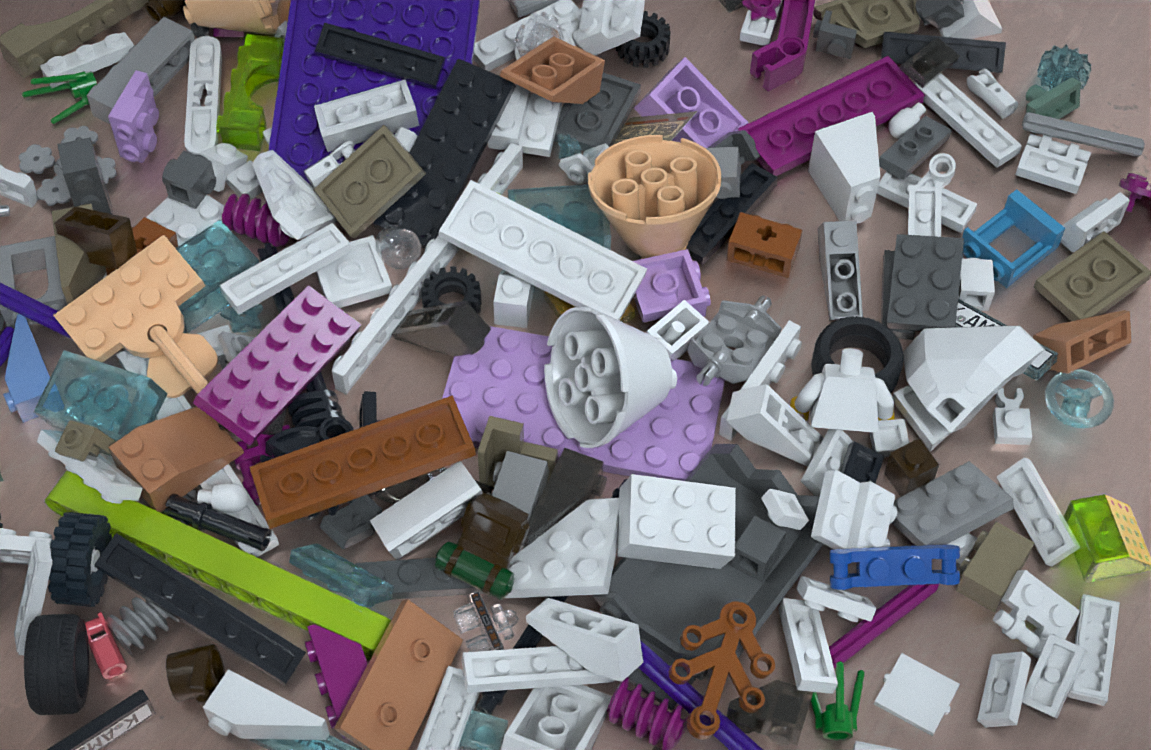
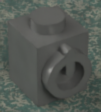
(940, 12)
(189, 178)

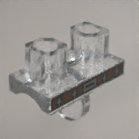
(476, 615)

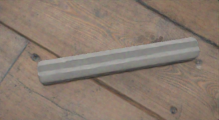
(1083, 134)

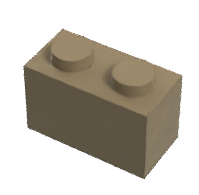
(993, 566)

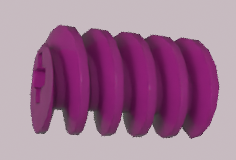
(252, 220)
(647, 716)

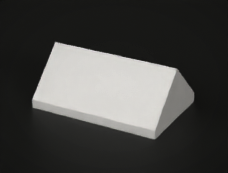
(978, 21)
(362, 114)
(426, 510)

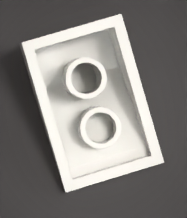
(558, 719)

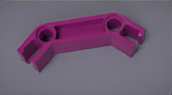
(785, 56)

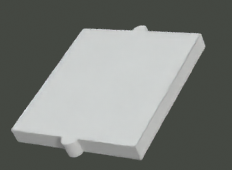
(916, 694)

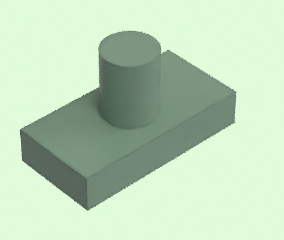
(1055, 102)

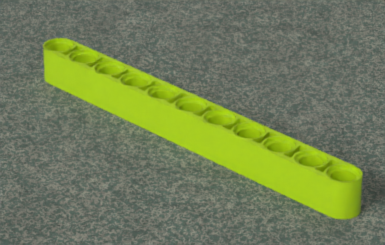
(224, 565)

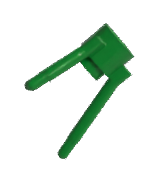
(78, 83)
(837, 721)

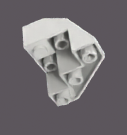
(965, 367)

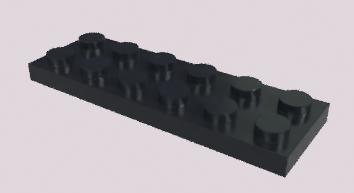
(450, 148)

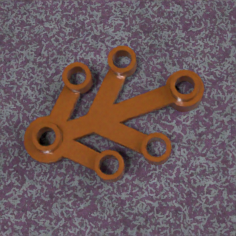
(724, 663)

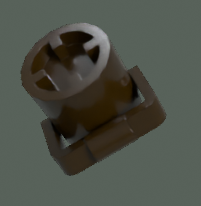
(194, 673)

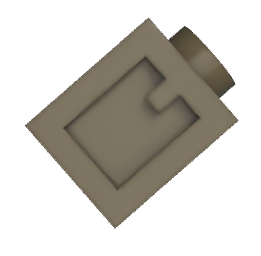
(83, 440)

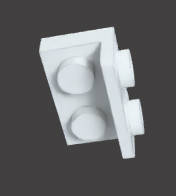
(1093, 221)

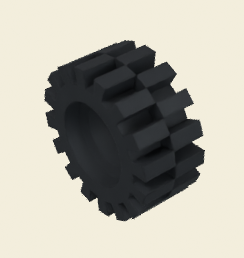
(647, 51)
(451, 282)

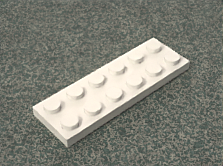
(541, 251)

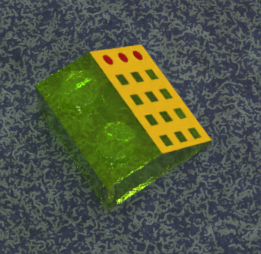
(1107, 538)

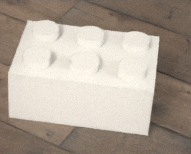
(676, 522)

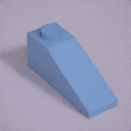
(25, 372)

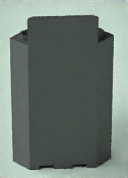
(672, 596)

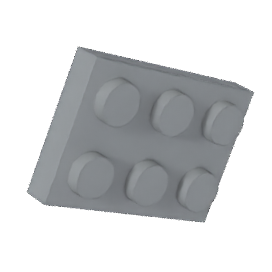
(950, 506)

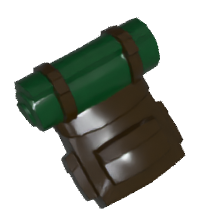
(487, 544)

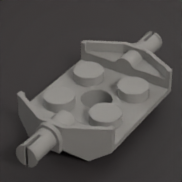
(736, 326)

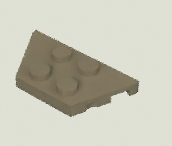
(872, 17)

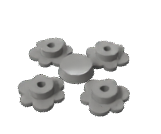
(39, 158)

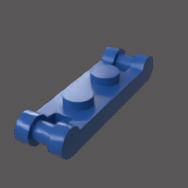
(894, 566)

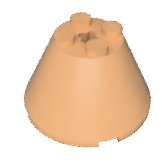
(236, 15)
(655, 191)

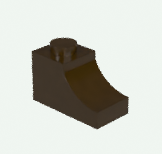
(101, 235)

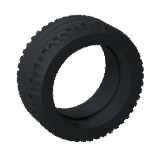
(862, 334)
(56, 664)

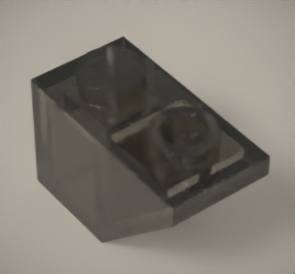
(779, 717)

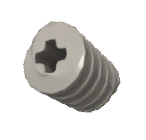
(138, 623)

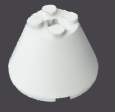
(603, 375)

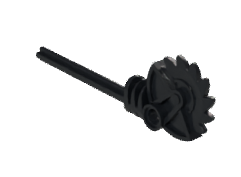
(313, 413)

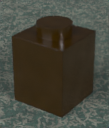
(910, 467)

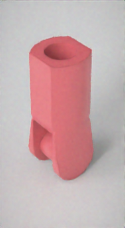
(105, 648)

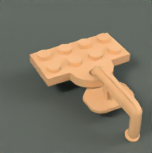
(141, 305)

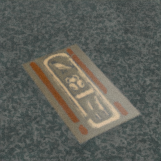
(667, 125)

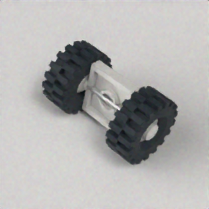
(73, 553)

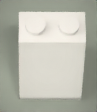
(847, 167)

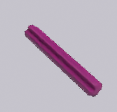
(883, 619)

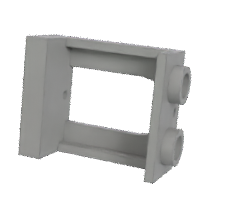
(30, 257)

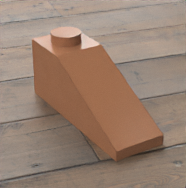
(1086, 339)

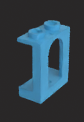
(1031, 221)

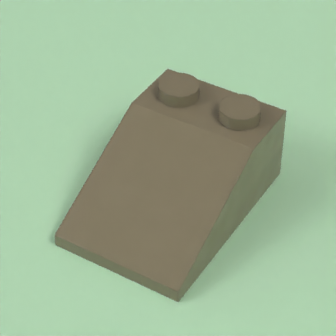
(75, 269)

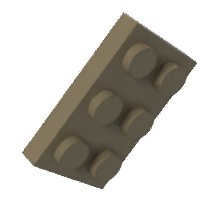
(369, 181)
(1092, 279)

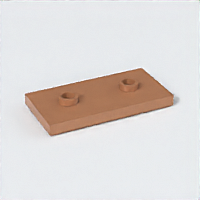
(399, 681)

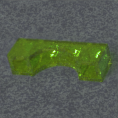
(257, 66)

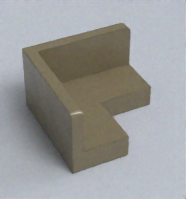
(504, 436)

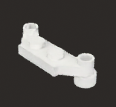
(926, 197)

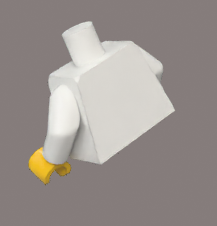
(845, 396)

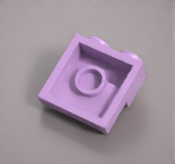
(134, 119)
(669, 282)

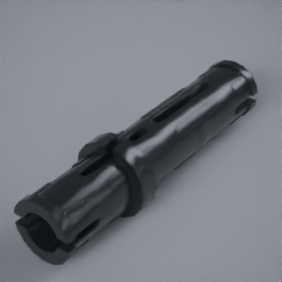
(204, 517)

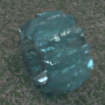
(1063, 64)

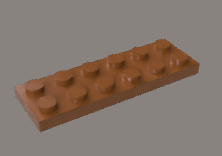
(361, 461)

